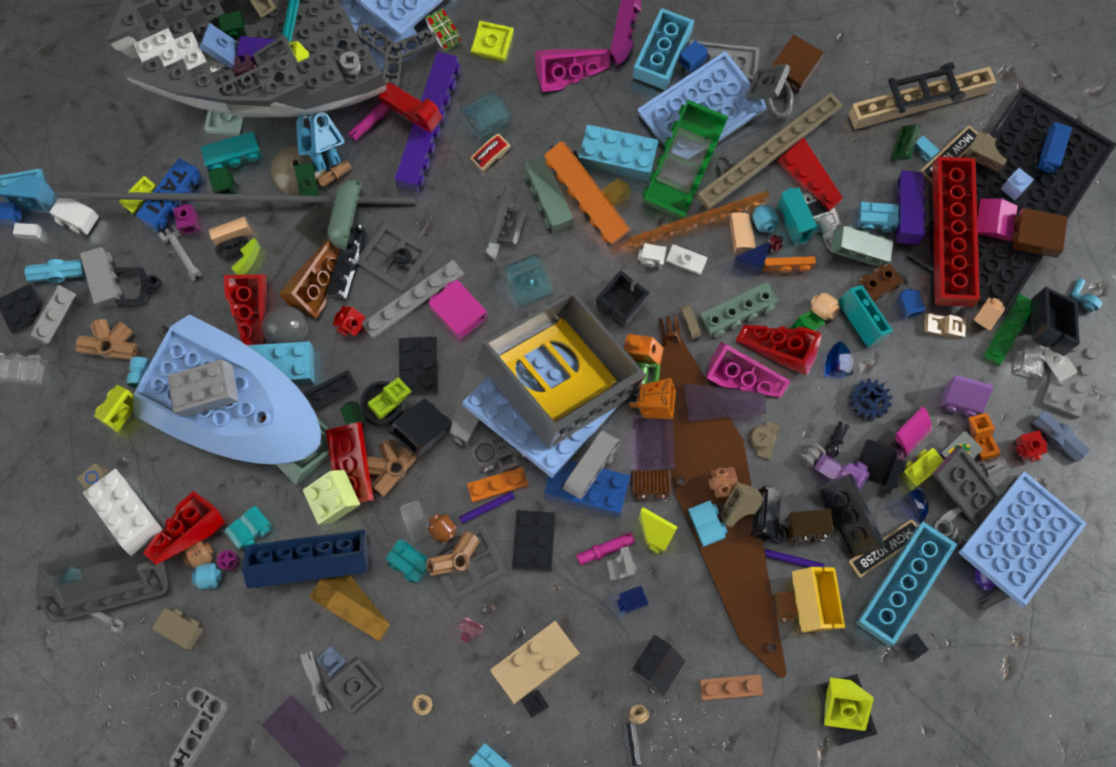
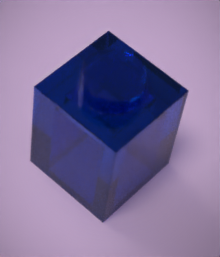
(632, 600)

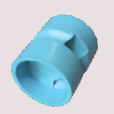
(138, 367)

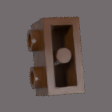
(881, 282)

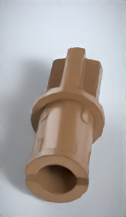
(334, 173)

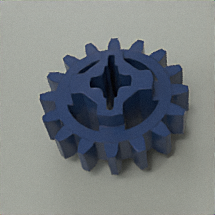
(875, 392)

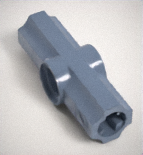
(1061, 436)

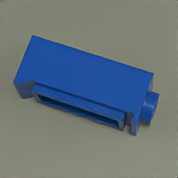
(1054, 147)

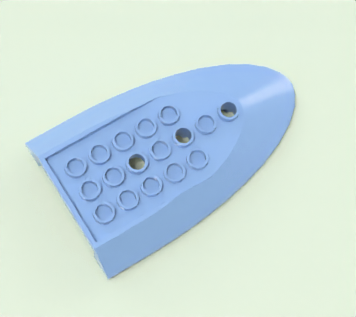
(236, 429)

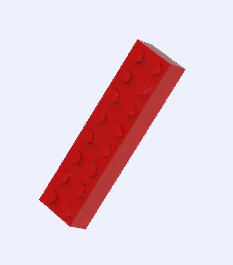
(955, 232)

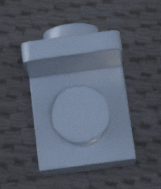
(331, 661)

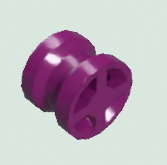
(225, 558)

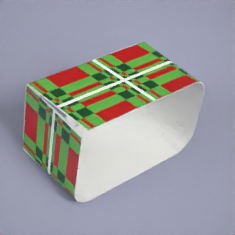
(443, 29)

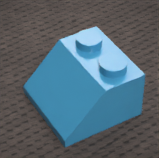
(29, 193)

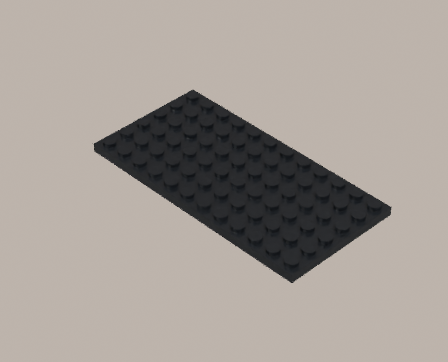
(1020, 140)

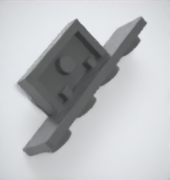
(505, 225)

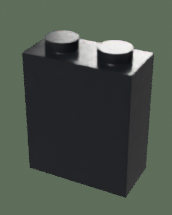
(420, 427)

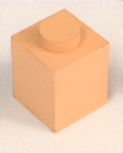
(989, 313)

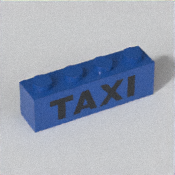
(178, 180)

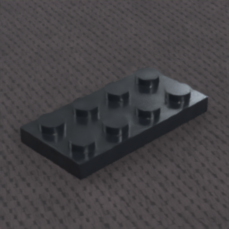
(850, 516)

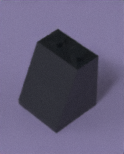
(658, 665)

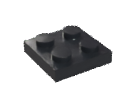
(20, 308)

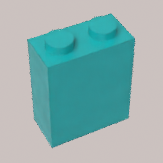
(796, 216)

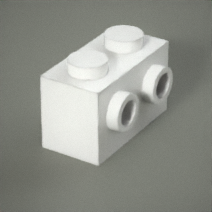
(74, 214)

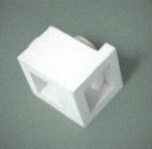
(652, 256)

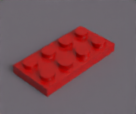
(349, 454)

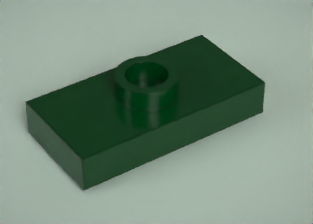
(906, 142)
(306, 179)

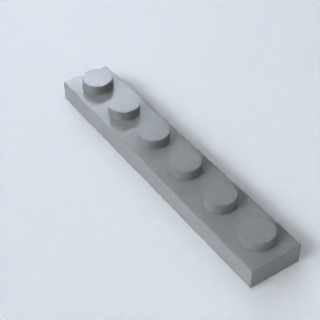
(412, 300)

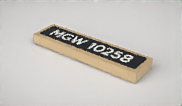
(955, 148)
(894, 543)

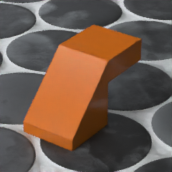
(982, 432)

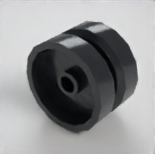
(371, 392)

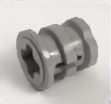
(812, 454)

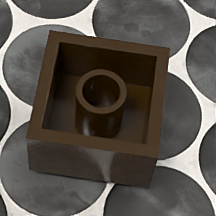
(809, 526)

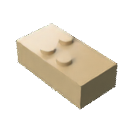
(535, 662)

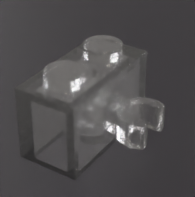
(1027, 358)

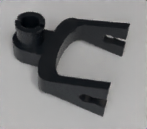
(146, 286)

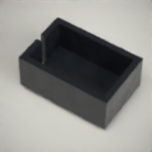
(1055, 321)

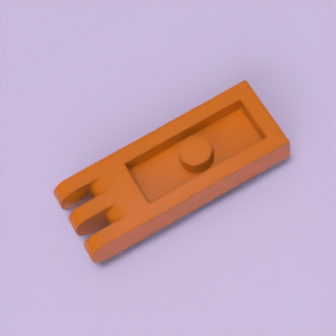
(789, 264)

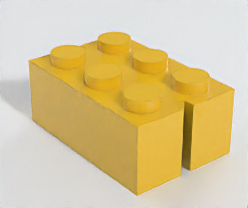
(818, 599)

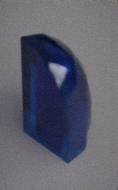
(839, 360)
(918, 504)

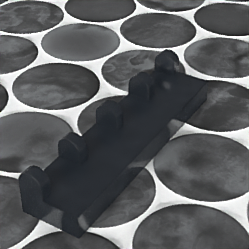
(346, 264)

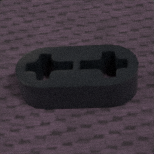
(232, 246)

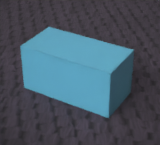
(926, 148)

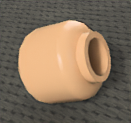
(825, 306)

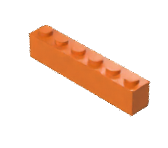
(587, 192)

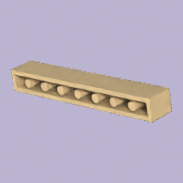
(884, 107)

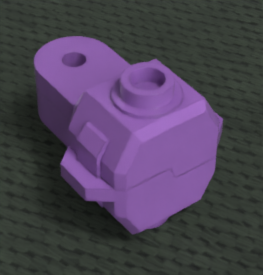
(834, 470)

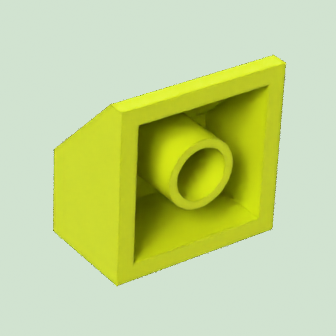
(116, 408)

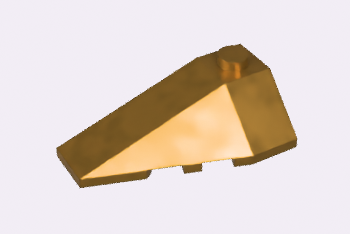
(350, 603)

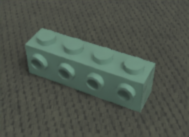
(738, 310)

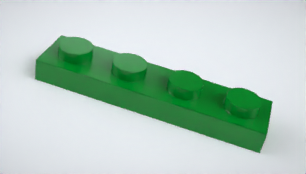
(1008, 330)

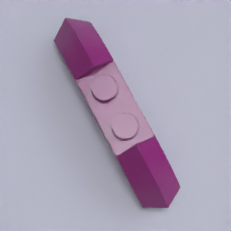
(622, 38)

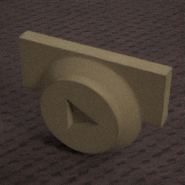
(763, 439)

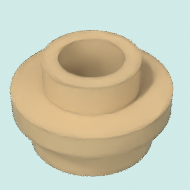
(415, 704)
(638, 714)

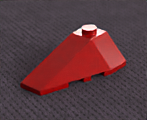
(248, 305)
(788, 347)
(190, 524)

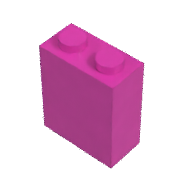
(457, 309)

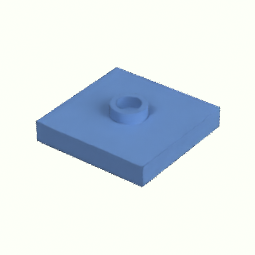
(219, 45)

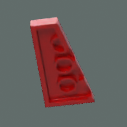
(808, 172)

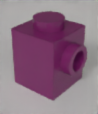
(186, 219)

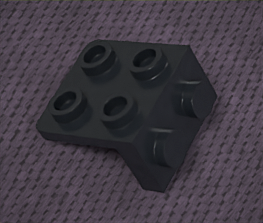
(883, 463)

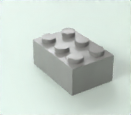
(203, 388)

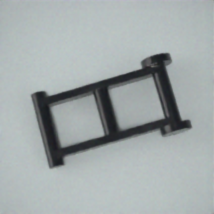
(946, 69)

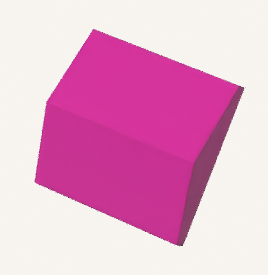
(996, 218)

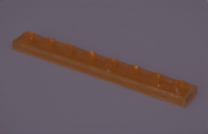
(692, 221)

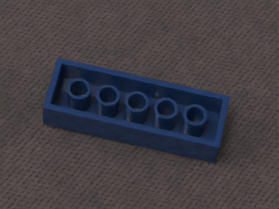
(305, 559)

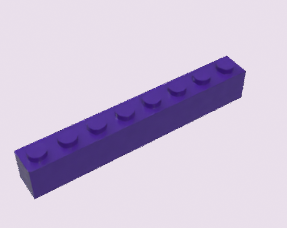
(420, 142)

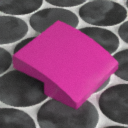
(914, 431)

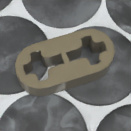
(690, 321)

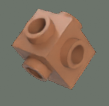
(722, 481)

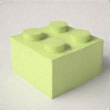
(331, 497)

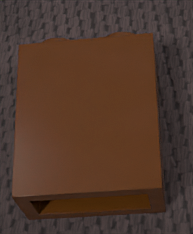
(801, 59)
(1039, 232)

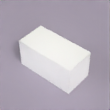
(27, 231)

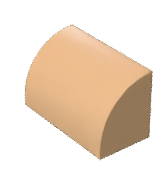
(230, 230)
(742, 232)

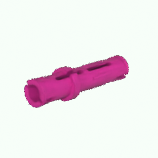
(376, 114)
(603, 549)

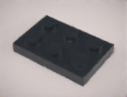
(419, 364)
(533, 541)
(845, 735)

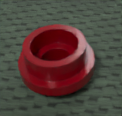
(776, 243)

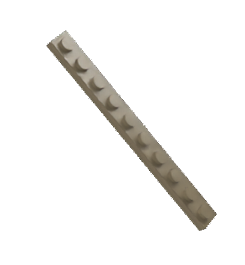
(769, 151)

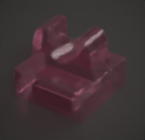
(241, 68)
(470, 629)

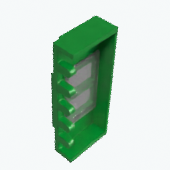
(684, 159)

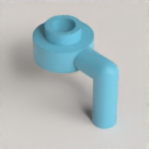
(1089, 302)

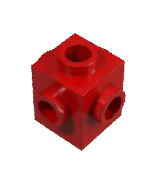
(348, 321)
(1031, 446)

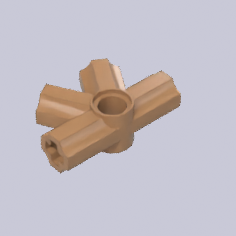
(103, 337)
(383, 466)

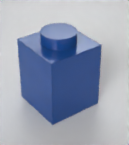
(693, 56)
(9, 214)
(910, 303)

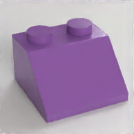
(966, 396)

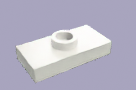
(686, 260)
(1060, 365)

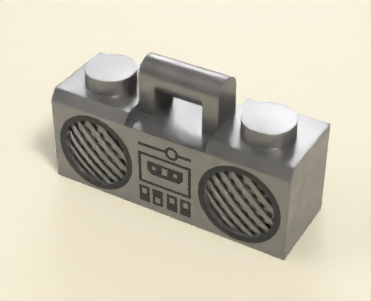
(493, 453)

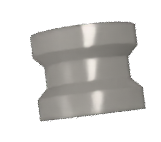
(350, 68)

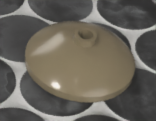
(283, 170)

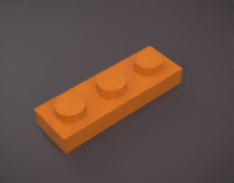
(497, 485)

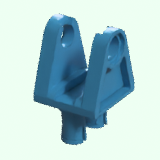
(318, 139)

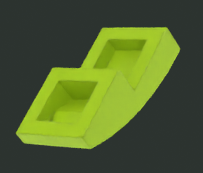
(250, 254)
(390, 398)

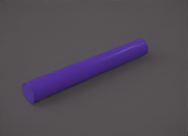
(486, 507)
(792, 559)

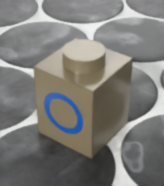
(92, 475)

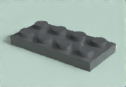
(967, 485)

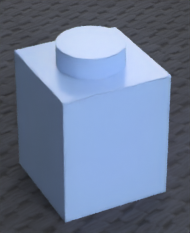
(1017, 184)

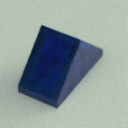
(753, 259)

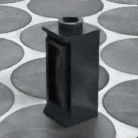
(767, 516)

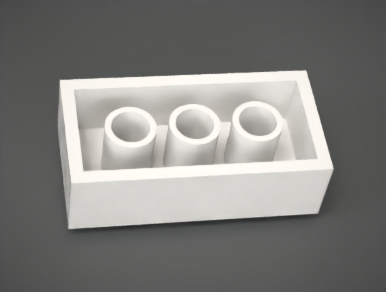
(122, 512)

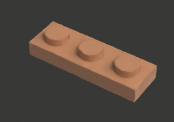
(731, 687)

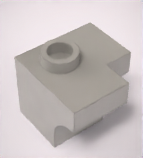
(622, 567)

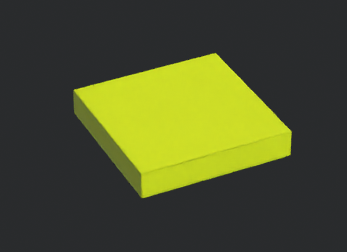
(492, 41)

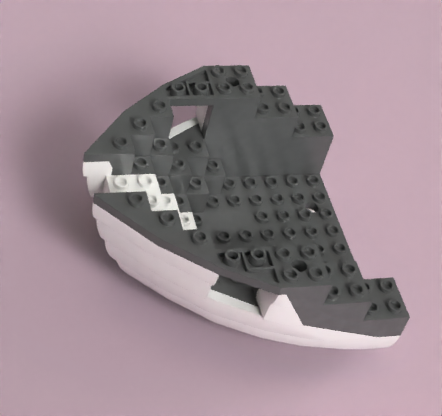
(168, 38)

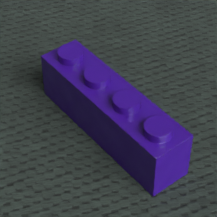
(911, 207)

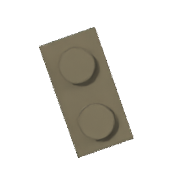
(176, 628)

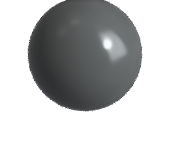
(284, 325)

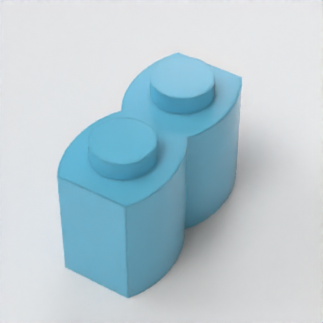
(707, 524)

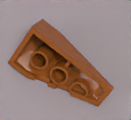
(310, 283)

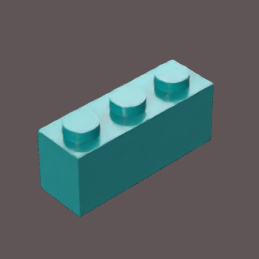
(232, 152)
(865, 316)

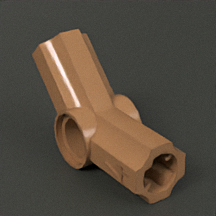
(462, 551)

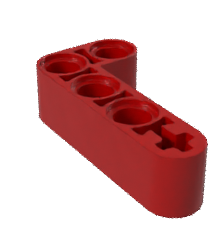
(423, 114)

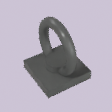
(768, 84)

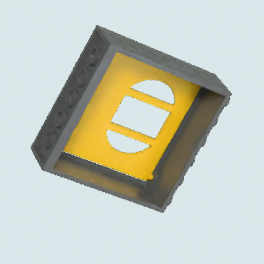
(603, 377)

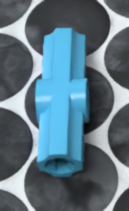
(54, 271)

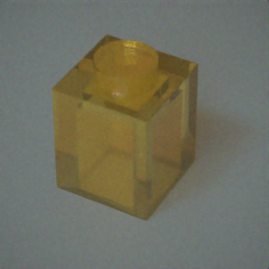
(617, 192)

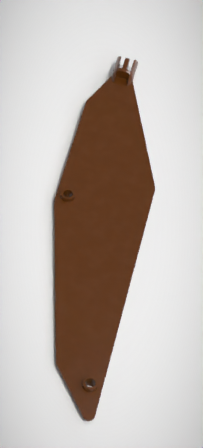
(739, 559)

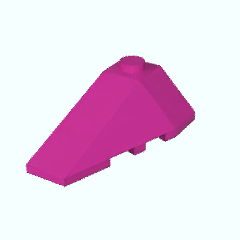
(566, 66)
(738, 371)

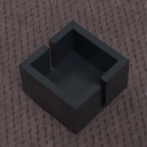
(621, 300)

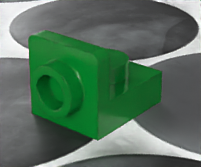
(809, 320)

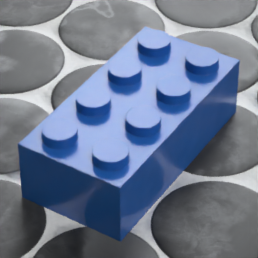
(603, 496)

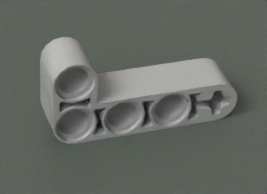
(600, 452)
(194, 730)

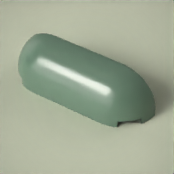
(343, 213)

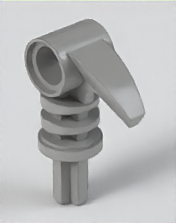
(951, 531)

